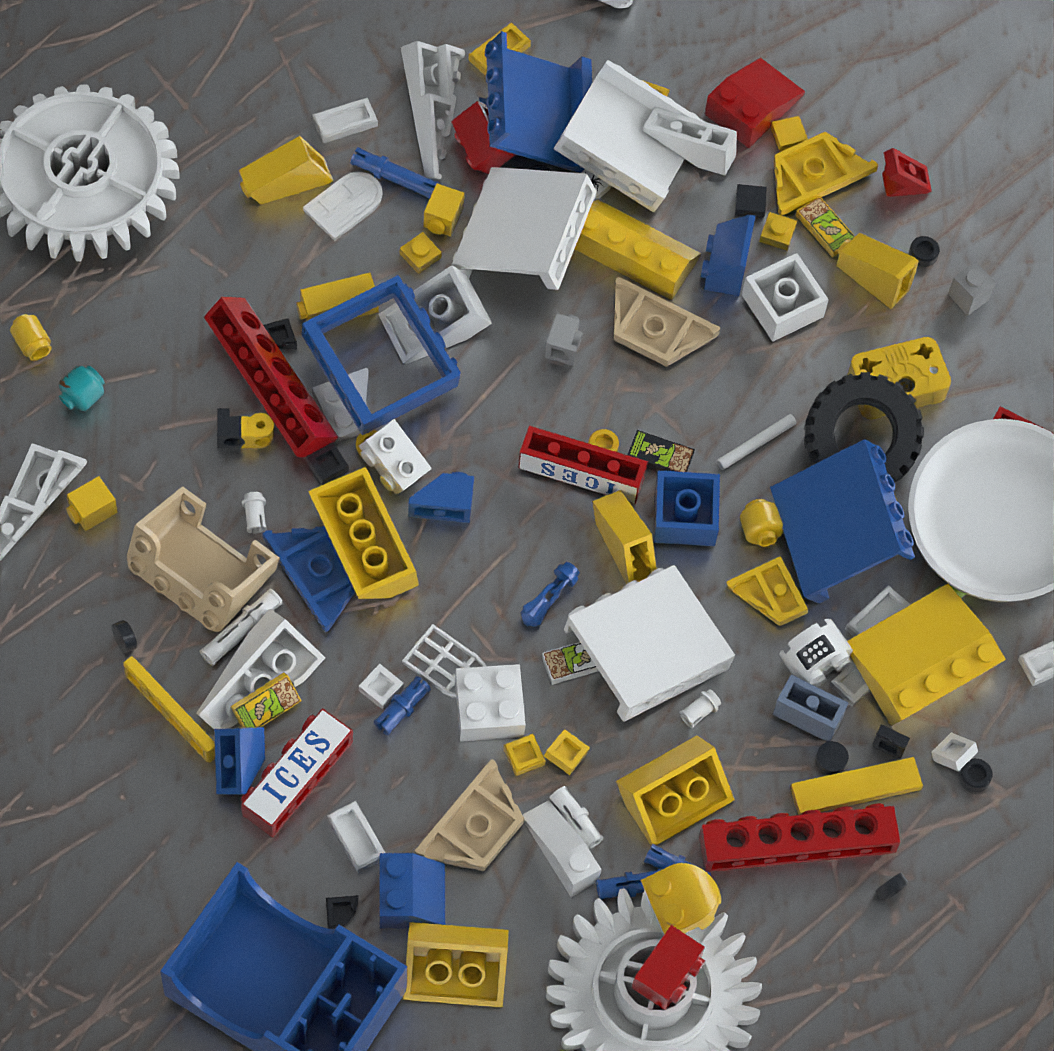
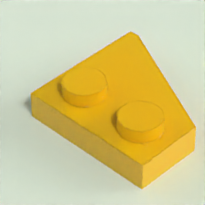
(770, 591)

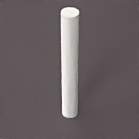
(756, 442)

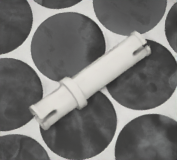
(240, 627)

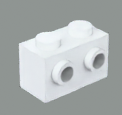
(394, 457)

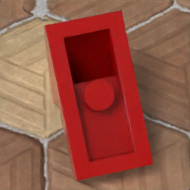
(904, 175)

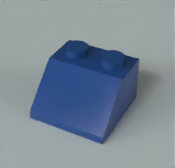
(728, 255)
(410, 890)

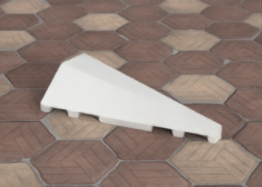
(431, 85)
(35, 488)

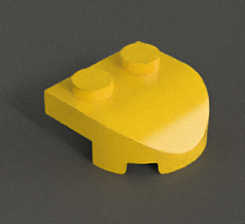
(682, 897)

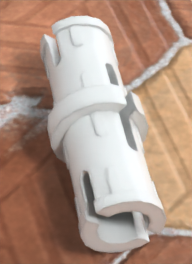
(576, 817)

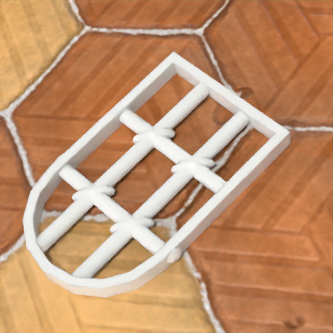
(443, 653)

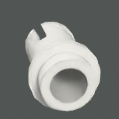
(254, 507)
(700, 708)

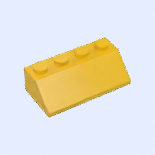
(636, 249)
(364, 536)

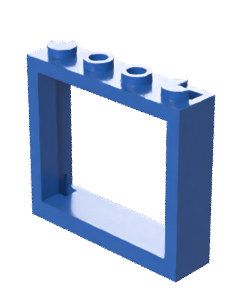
(418, 320)

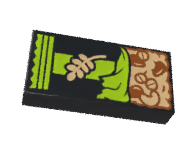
(661, 453)

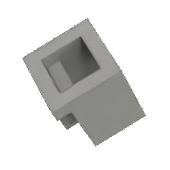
(564, 339)

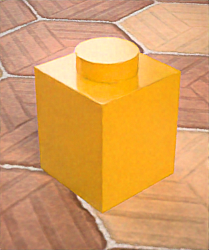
(443, 210)
(91, 504)

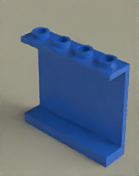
(532, 101)
(841, 518)

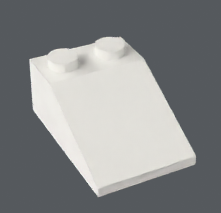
(452, 311)

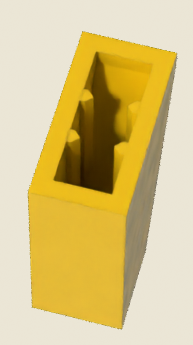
(285, 172)
(877, 268)
(625, 536)

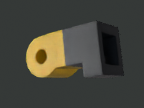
(243, 430)

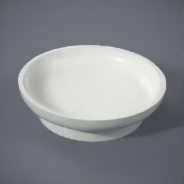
(988, 510)

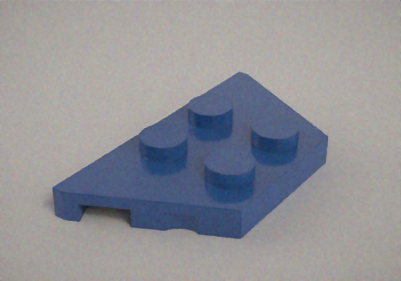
(314, 570)

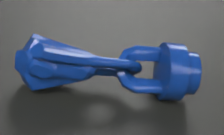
(535, 610)

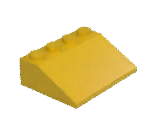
(923, 653)

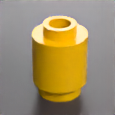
(31, 337)

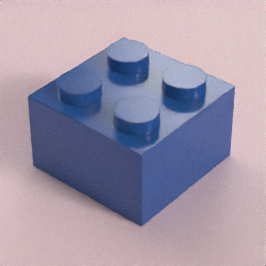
(686, 508)

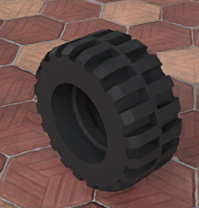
(872, 391)

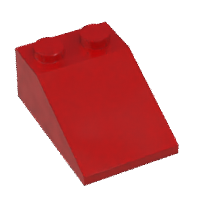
(752, 100)

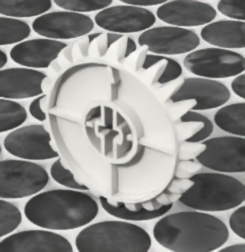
(84, 169)
(614, 1017)

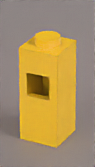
(326, 296)

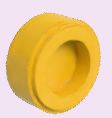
(605, 439)

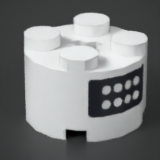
(817, 653)

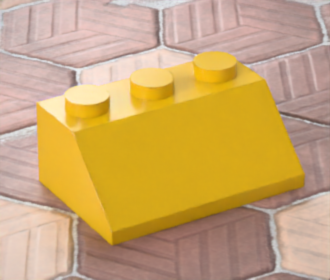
(676, 790)
(456, 964)

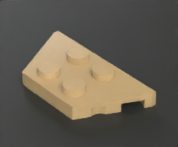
(656, 325)
(475, 824)

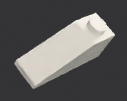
(694, 140)
(562, 848)

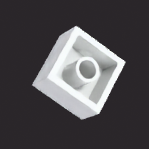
(784, 297)
(489, 702)

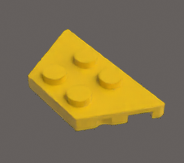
(816, 170)

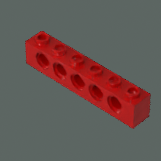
(270, 376)
(720, 855)

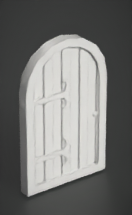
(345, 203)

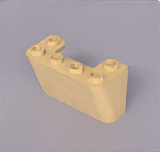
(194, 564)

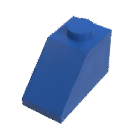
(444, 498)
(238, 758)

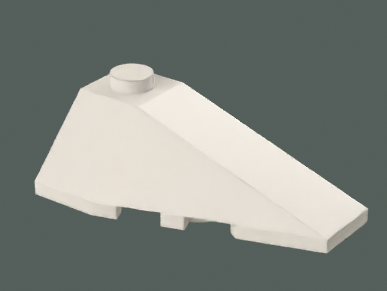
(264, 654)

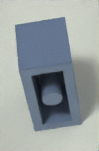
(810, 708)

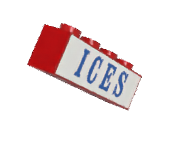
(581, 464)
(296, 772)

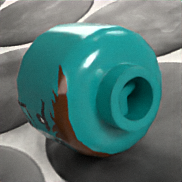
(81, 388)

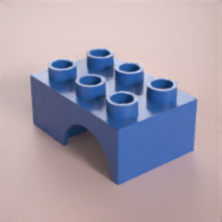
(280, 977)

